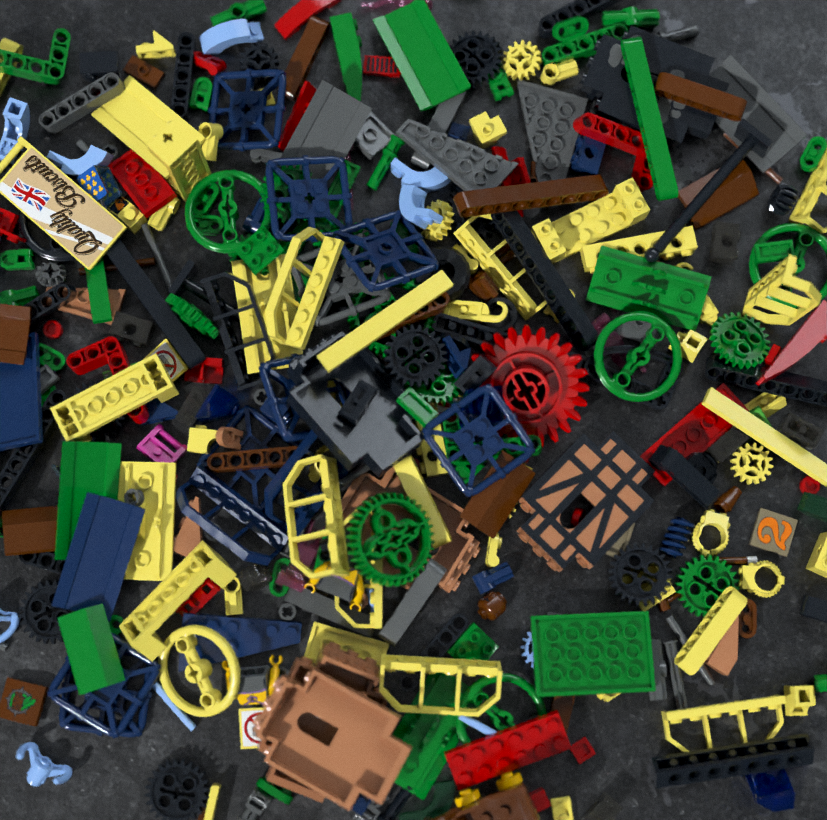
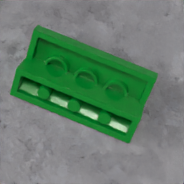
(91, 649)

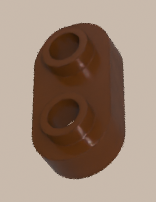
(749, 619)

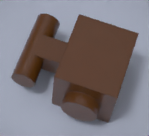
(483, 286)

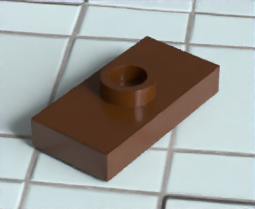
(144, 72)

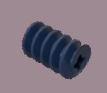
(676, 537)

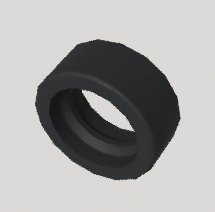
(512, 309)

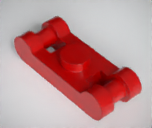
(199, 597)

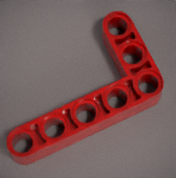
(624, 143)
(104, 357)

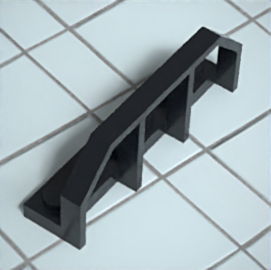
(224, 324)

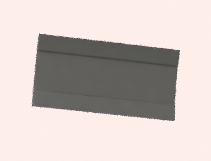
(760, 112)
(327, 128)

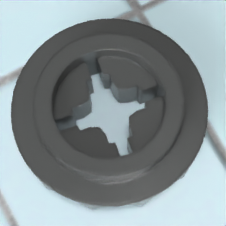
(58, 276)

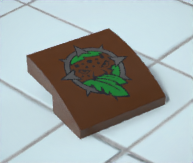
(22, 701)

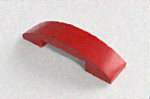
(300, 14)

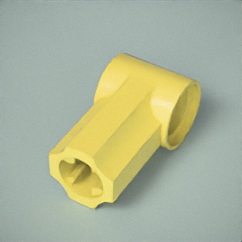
(560, 72)
(212, 133)
(161, 217)
(233, 600)

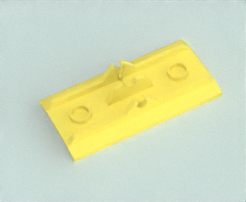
(136, 118)
(249, 323)
(155, 540)

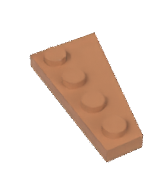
(81, 304)

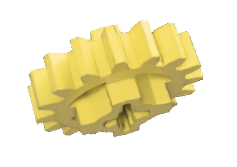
(520, 59)
(436, 231)
(756, 469)

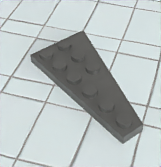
(458, 160)

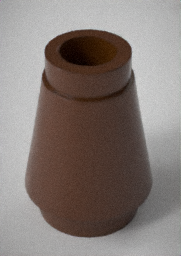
(727, 500)

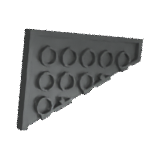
(550, 128)

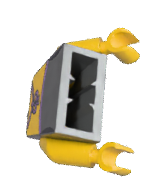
(342, 587)
(255, 682)

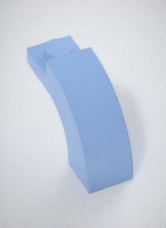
(228, 34)
(16, 125)
(76, 167)
(427, 181)
(412, 207)

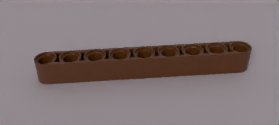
(530, 195)

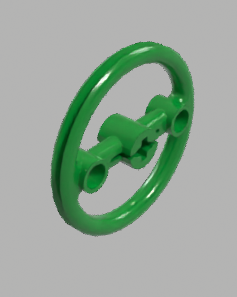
(223, 178)
(803, 232)
(632, 364)
(476, 689)

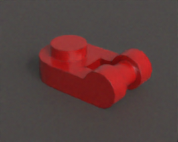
(211, 63)

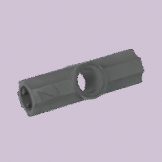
(659, 671)

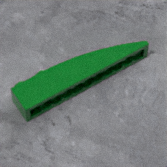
(348, 52)

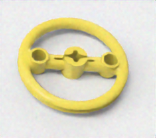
(199, 671)

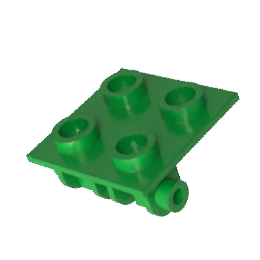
(259, 251)
(473, 645)

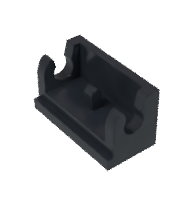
(475, 374)
(358, 402)

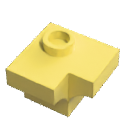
(487, 130)
(691, 344)
(200, 439)
(799, 699)

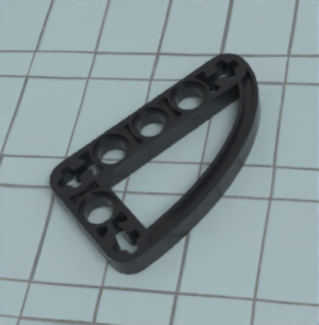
(635, 384)

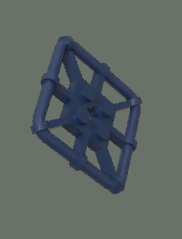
(253, 99)
(300, 189)
(383, 259)
(273, 402)
(250, 443)
(491, 443)
(108, 694)
(118, 706)

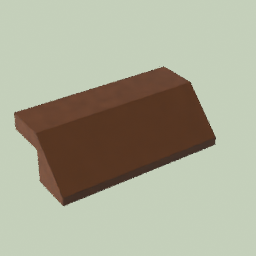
(733, 192)
(494, 504)
(29, 530)

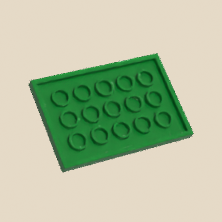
(592, 654)

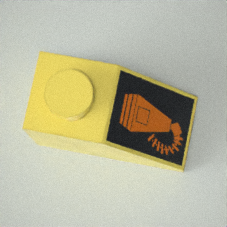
(128, 214)

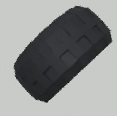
(457, 264)

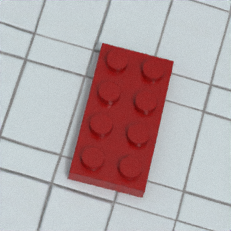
(142, 183)

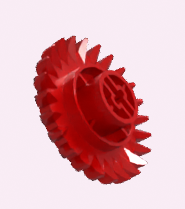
(553, 367)

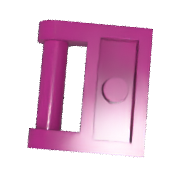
(157, 451)

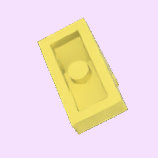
(160, 48)

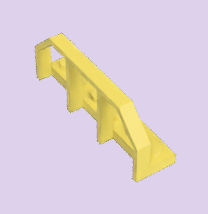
(810, 196)
(495, 269)
(770, 284)
(314, 291)
(334, 517)
(375, 597)
(449, 666)
(715, 711)

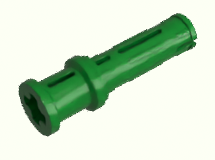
(389, 154)

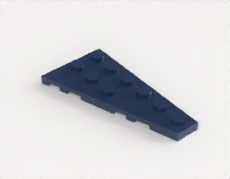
(243, 634)

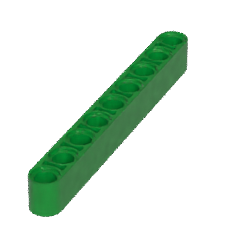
(649, 118)

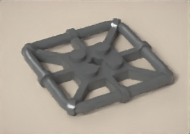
(338, 291)

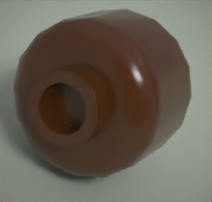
(492, 605)

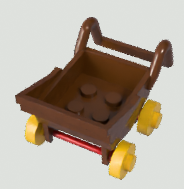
(509, 803)

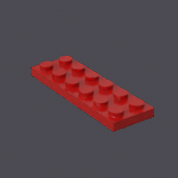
(693, 433)
(507, 750)

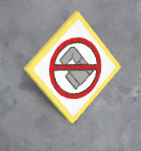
(170, 358)
(246, 719)

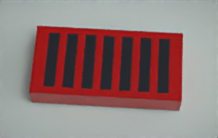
(380, 66)

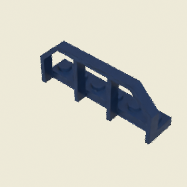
(237, 507)
(303, 513)

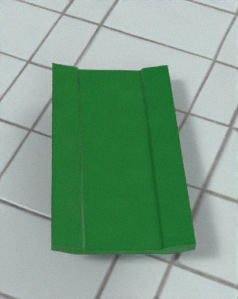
(422, 54)
(655, 288)
(84, 469)
(429, 734)

